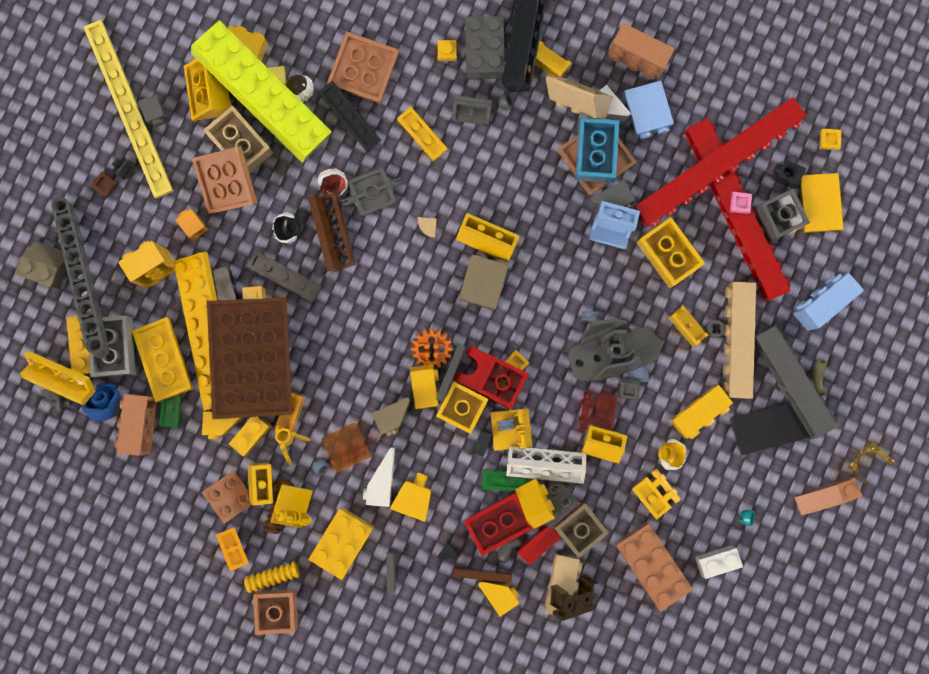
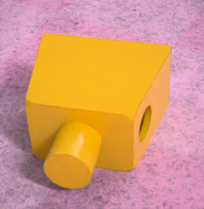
(413, 498)

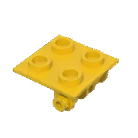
(517, 437)
(292, 507)

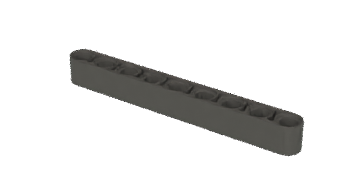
(85, 283)

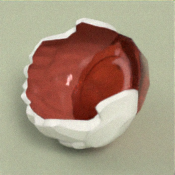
(332, 181)

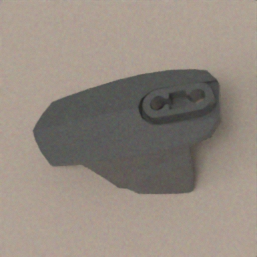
(616, 347)

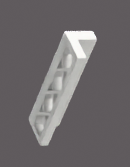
(546, 468)

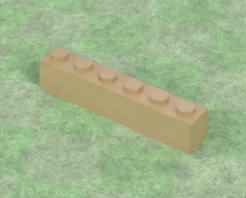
(740, 340)

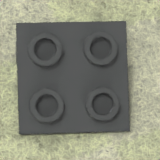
(562, 501)

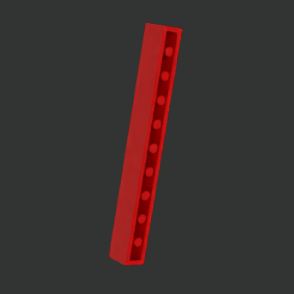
(719, 162)
(744, 227)

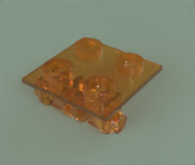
(346, 447)

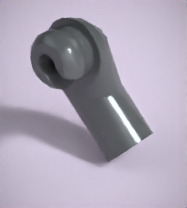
(505, 550)

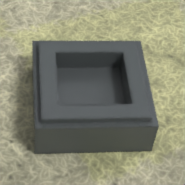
(629, 388)

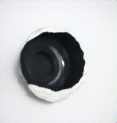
(286, 227)

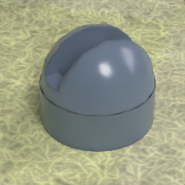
(320, 467)

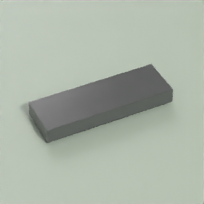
(450, 372)

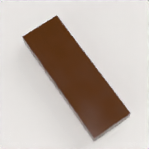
(482, 574)

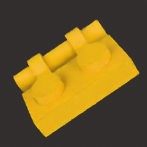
(651, 497)

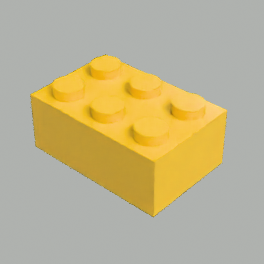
(670, 252)
(147, 264)
(341, 543)

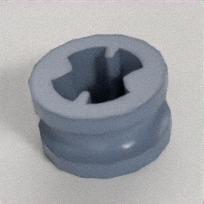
(589, 316)
(506, 424)

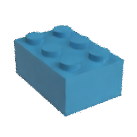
(597, 150)

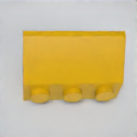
(205, 93)

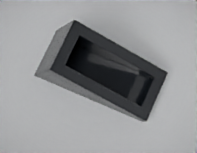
(482, 443)

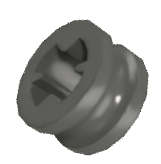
(721, 328)

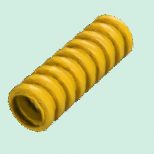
(271, 577)

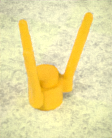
(285, 438)

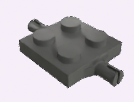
(372, 192)

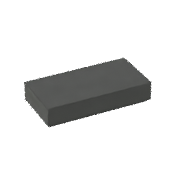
(391, 571)

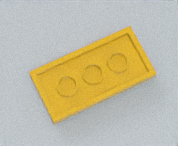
(162, 359)

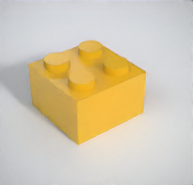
(462, 407)

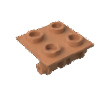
(228, 497)

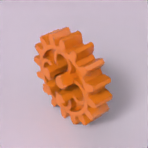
(423, 340)

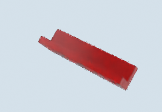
(539, 542)

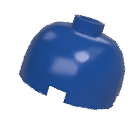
(103, 403)

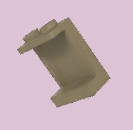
(483, 281)

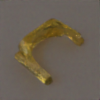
(871, 448)

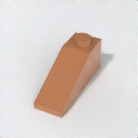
(828, 496)

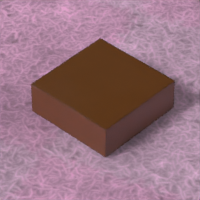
(104, 184)

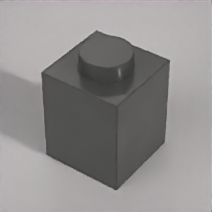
(153, 111)

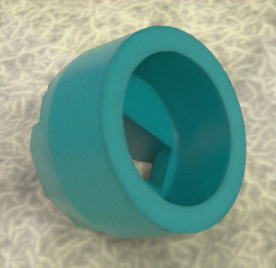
(748, 517)

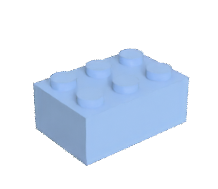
(827, 301)

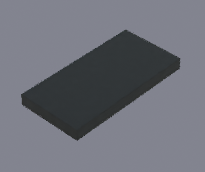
(767, 428)

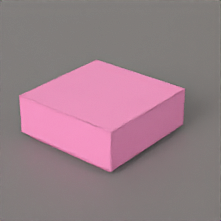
(740, 202)

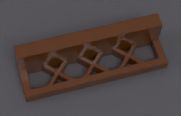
(326, 235)

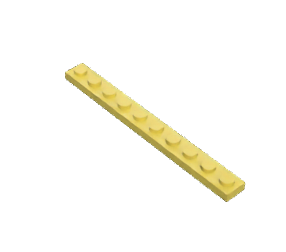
(128, 109)

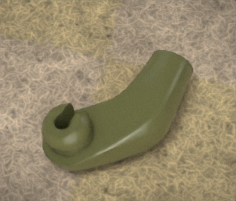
(817, 376)

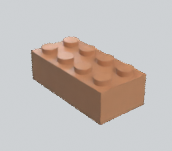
(653, 566)

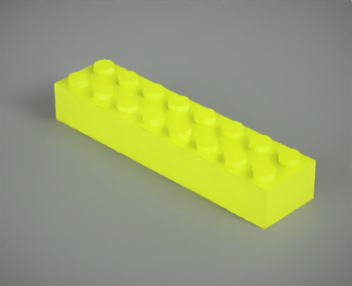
(260, 91)

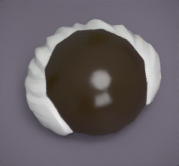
(301, 87)

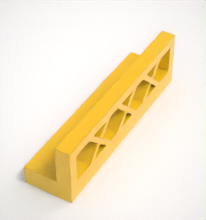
(57, 378)

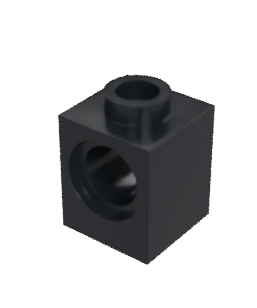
(796, 173)

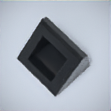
(448, 552)

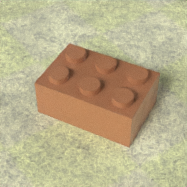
(640, 52)
(136, 425)

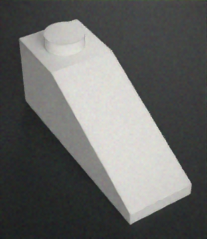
(380, 486)

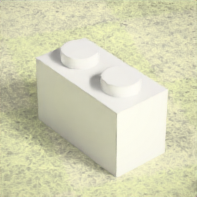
(718, 562)

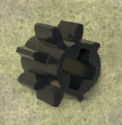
(123, 168)

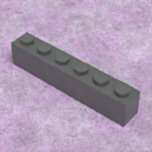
(795, 383)

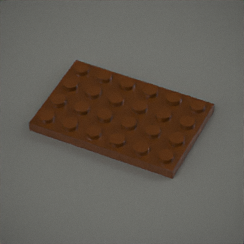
(249, 358)

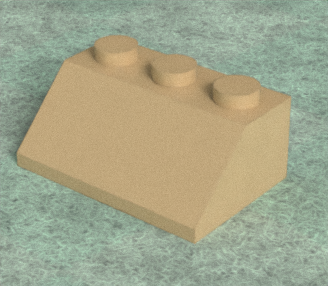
(578, 97)

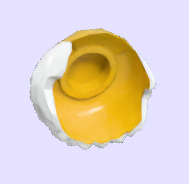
(672, 454)

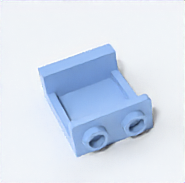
(648, 109)
(614, 224)

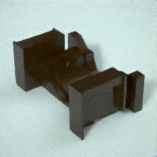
(573, 605)

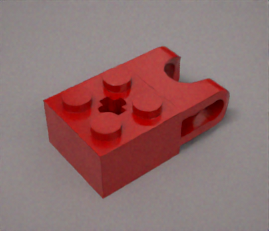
(488, 374)

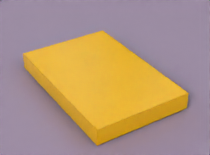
(821, 202)

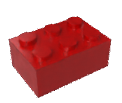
(497, 524)

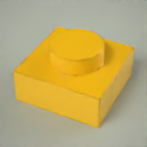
(447, 50)
(830, 139)

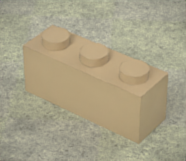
(564, 575)

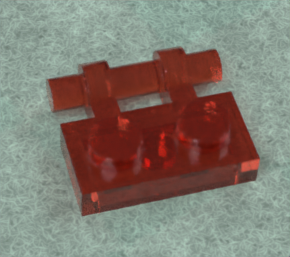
(604, 411)

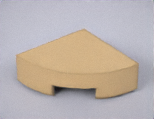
(428, 226)

